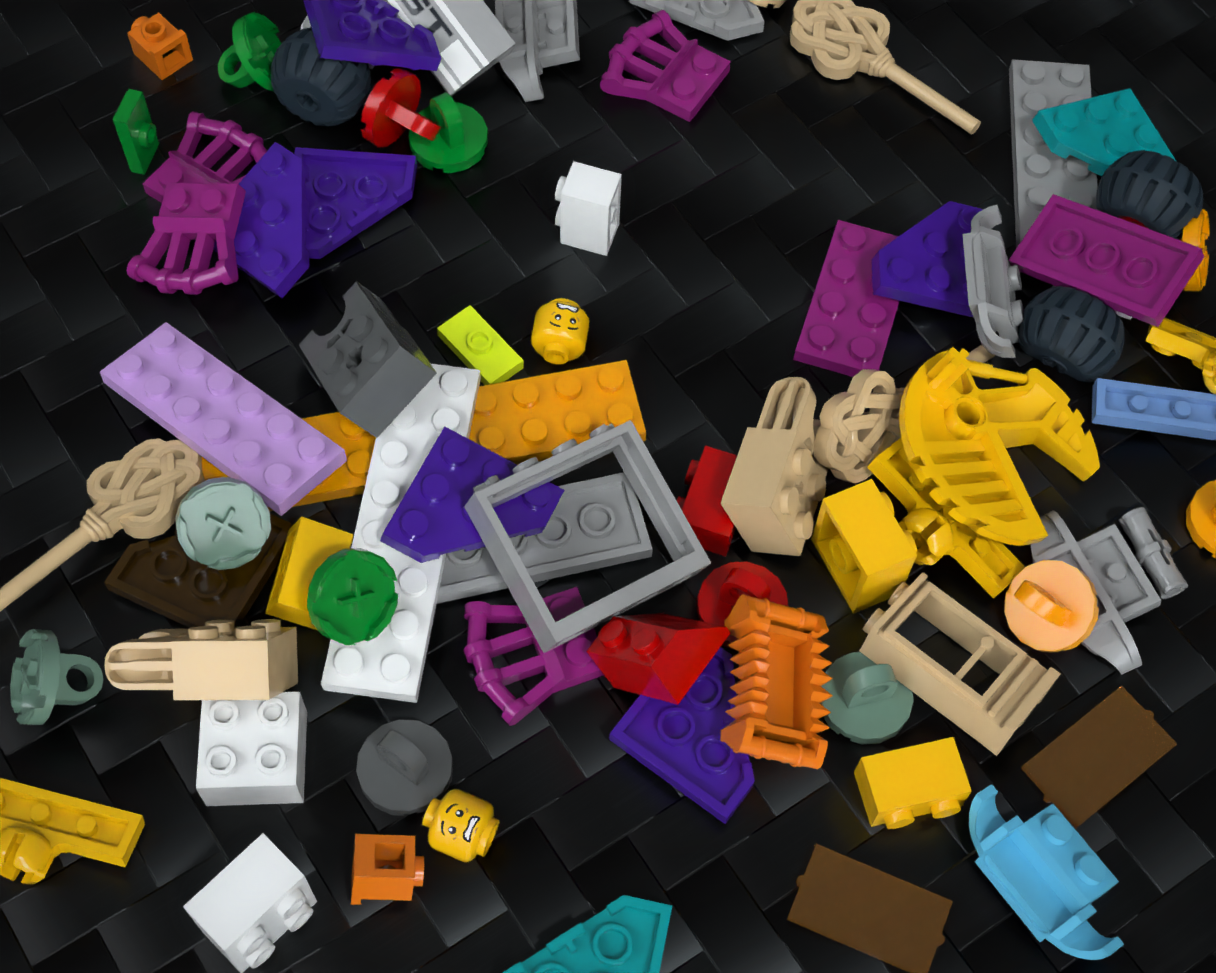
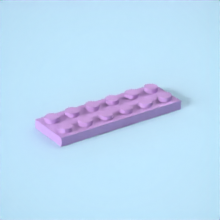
(224, 417)

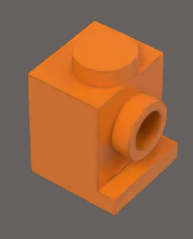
(155, 37)
(385, 868)

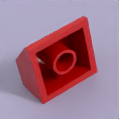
(656, 653)

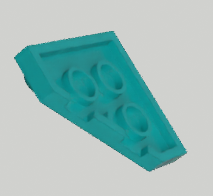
(1099, 129)
(619, 939)

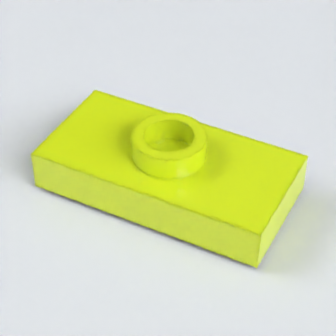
(480, 346)

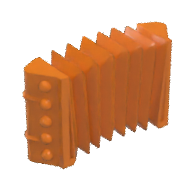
(778, 683)

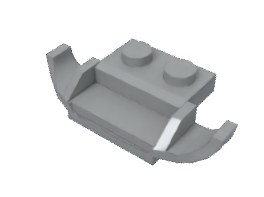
(543, 38)
(992, 285)
(1118, 580)

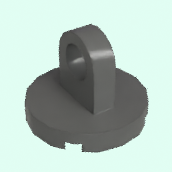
(404, 767)

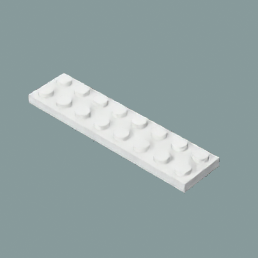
(395, 660)

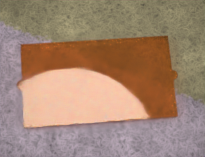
(1098, 756)
(870, 910)

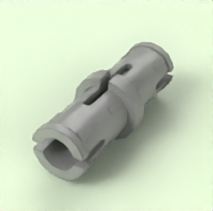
(1153, 553)

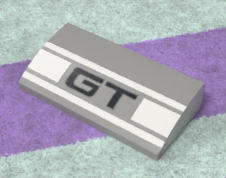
(465, 35)

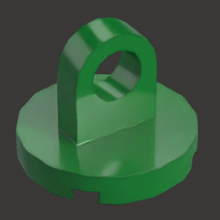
(255, 47)
(459, 140)
(352, 596)

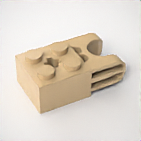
(776, 473)
(209, 661)

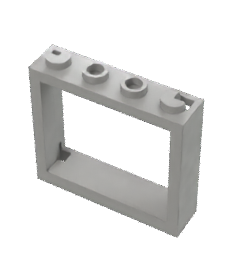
(652, 492)

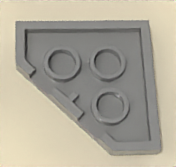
(717, 17)

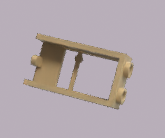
(986, 718)

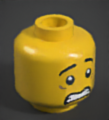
(560, 331)
(460, 825)

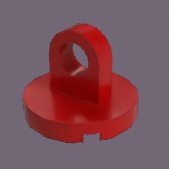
(393, 109)
(728, 583)

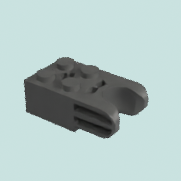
(368, 362)

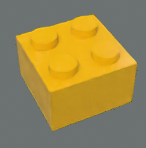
(863, 545)

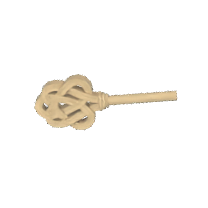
(854, 39)
(854, 438)
(127, 494)

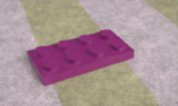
(1107, 258)
(845, 321)

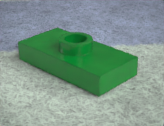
(136, 131)

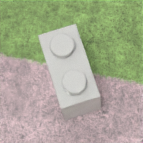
(588, 207)

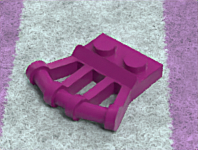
(684, 83)
(184, 169)
(192, 213)
(563, 665)

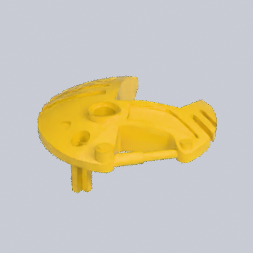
(964, 435)

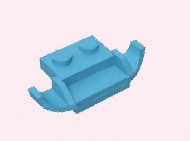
(1043, 874)

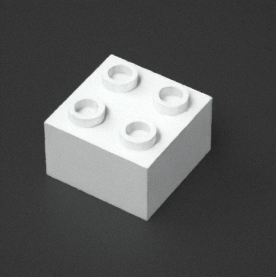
(252, 751)
(252, 904)

